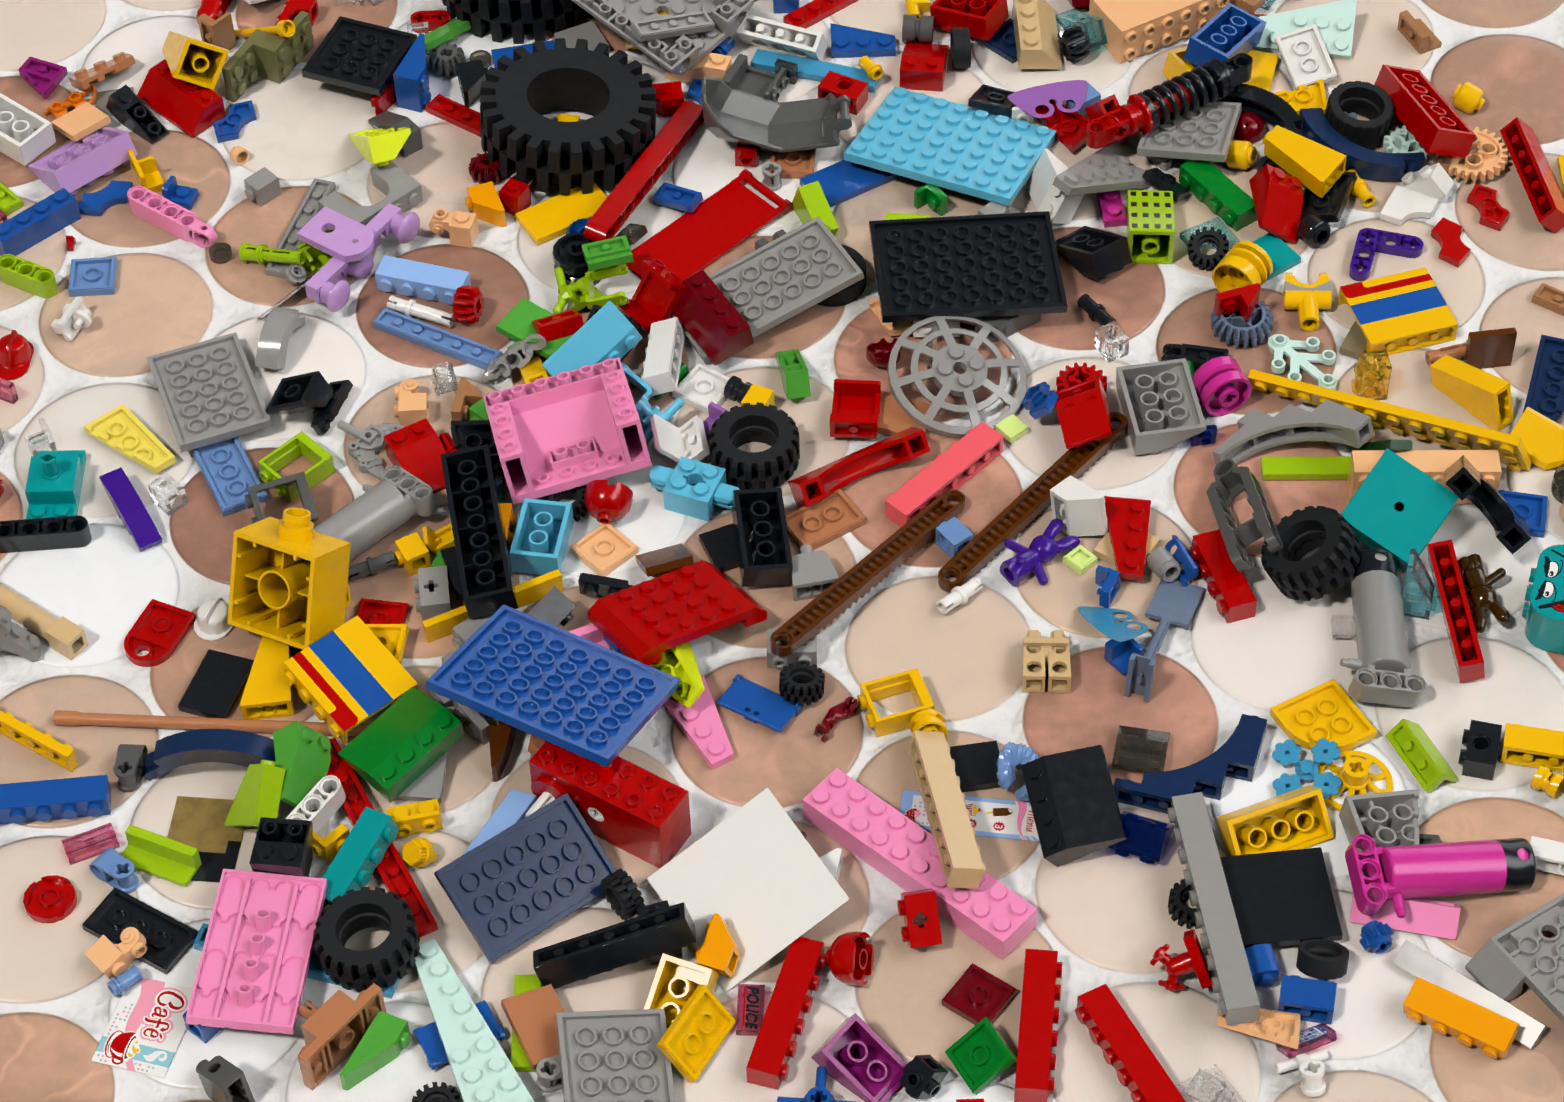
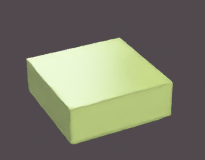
(1011, 428)
(1080, 560)

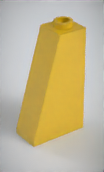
(1307, 160)
(1474, 390)
(266, 689)

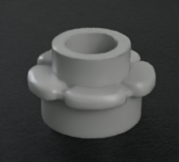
(293, 278)

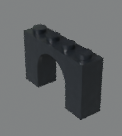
(1470, 484)

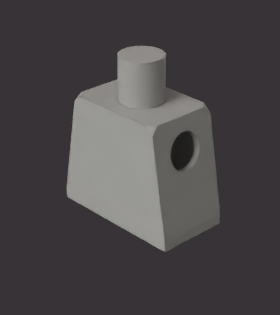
(811, 573)

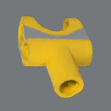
(1307, 299)

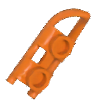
(75, 99)

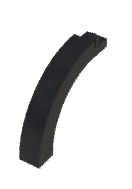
(1267, 106)

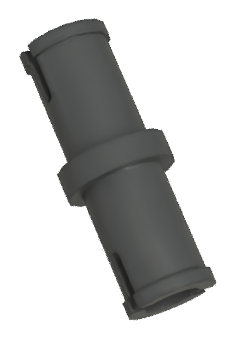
(371, 566)

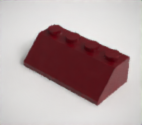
(711, 319)

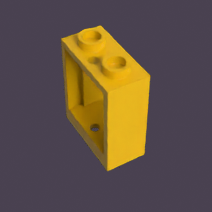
(890, 686)

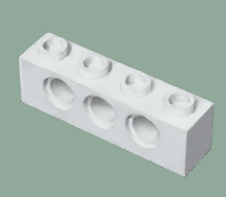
(782, 37)

